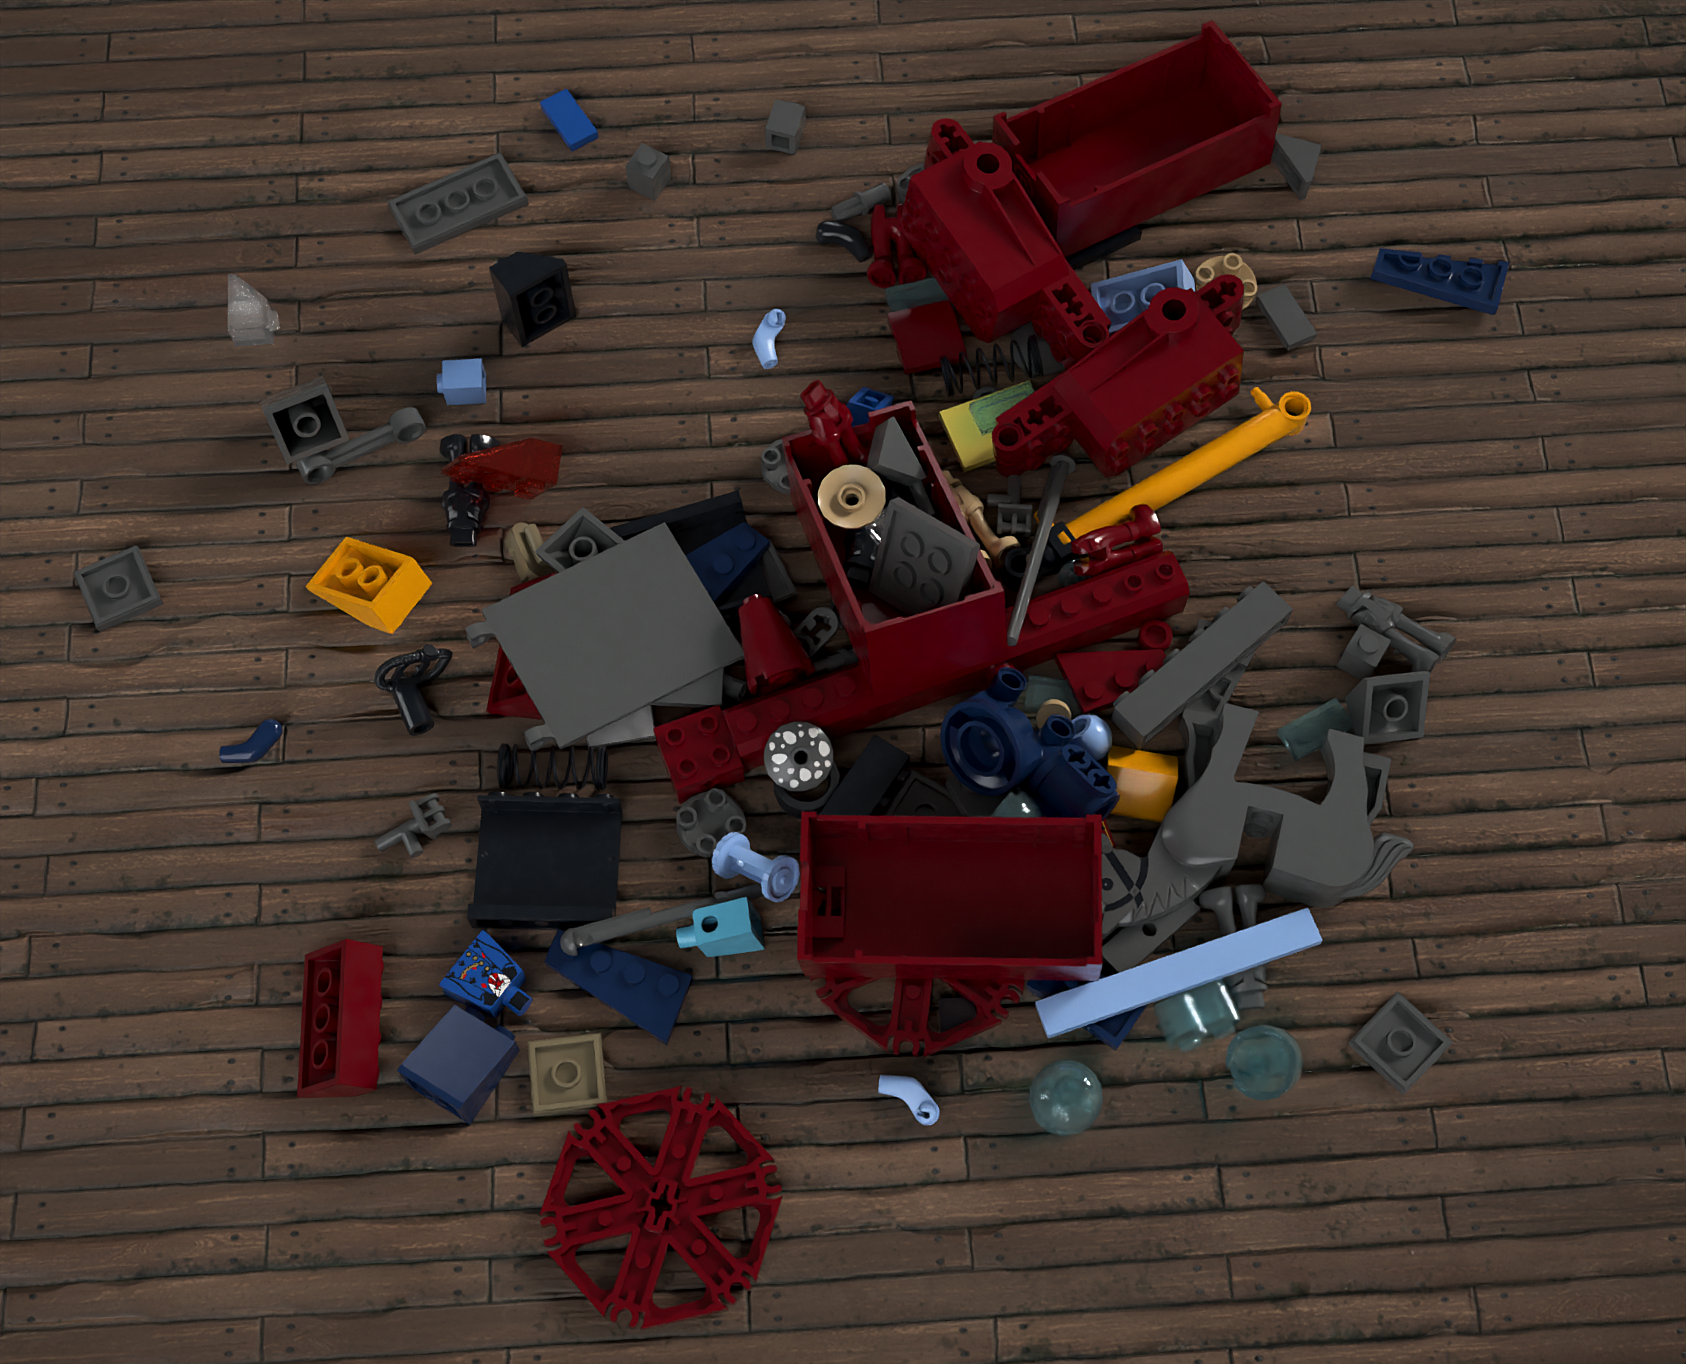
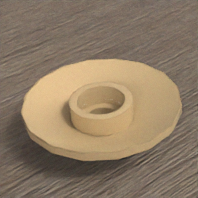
(846, 483)

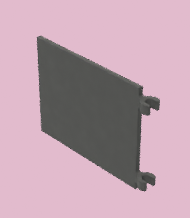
(609, 636)

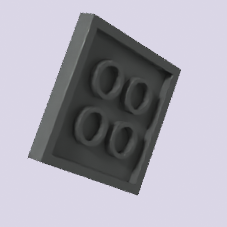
(921, 561)

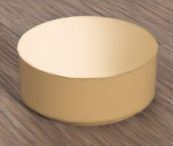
(1049, 708)

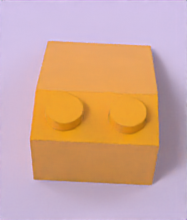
(370, 583)

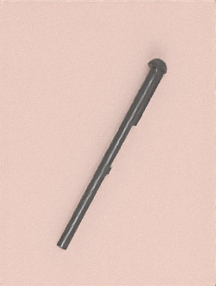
(1061, 465)
(644, 919)

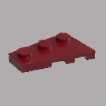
(1103, 676)

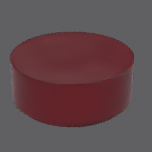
(1155, 635)

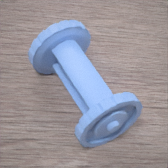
(776, 876)

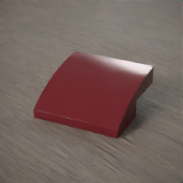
(925, 335)

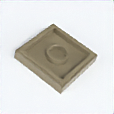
(566, 1074)

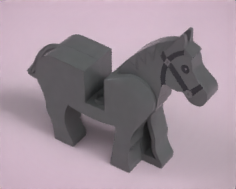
(1313, 850)

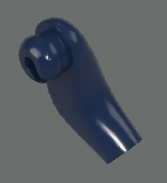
(256, 746)

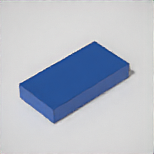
(569, 120)

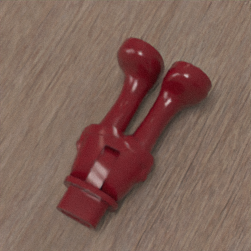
(830, 422)

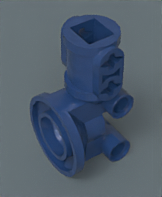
(995, 749)

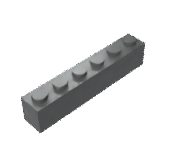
(1200, 664)

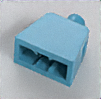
(724, 929)

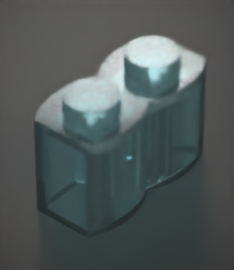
(1197, 1015)

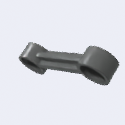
(402, 427)

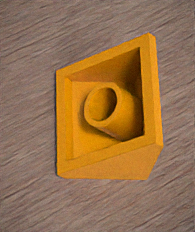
(1143, 781)

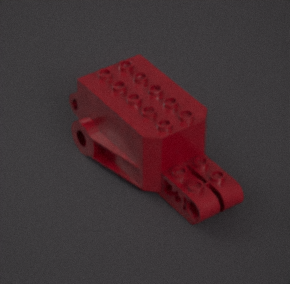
(994, 249)
(1135, 386)

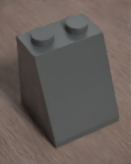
(304, 420)

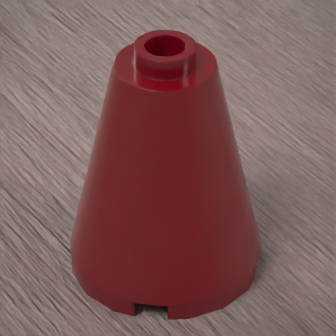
(770, 647)

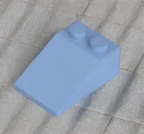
(1131, 294)

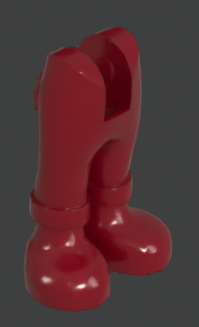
(883, 231)
(1100, 542)

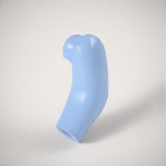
(765, 335)
(913, 1094)

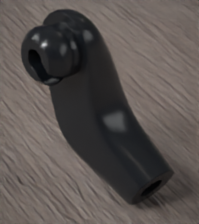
(845, 236)

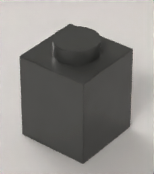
(785, 126)
(648, 171)
(1363, 652)

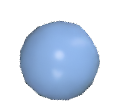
(1092, 735)

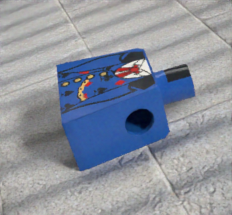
(487, 979)

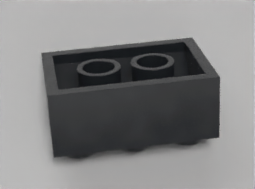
(532, 294)

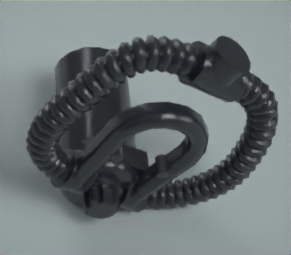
(407, 688)

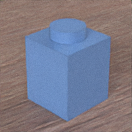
(462, 381)

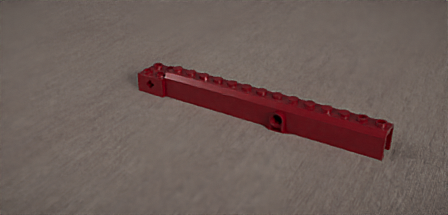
(718, 746)

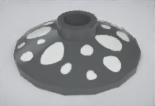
(780, 754)

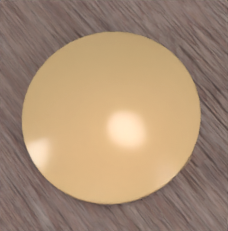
(1227, 264)

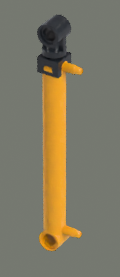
(1170, 481)

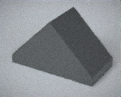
(1296, 162)
(892, 455)

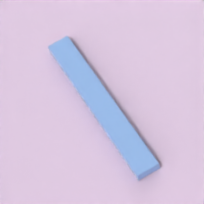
(1178, 972)

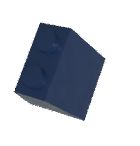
(460, 1062)

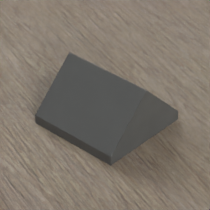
(577, 541)
(1389, 707)

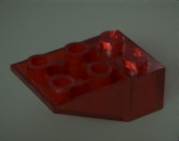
(519, 466)

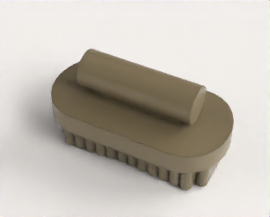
(522, 543)

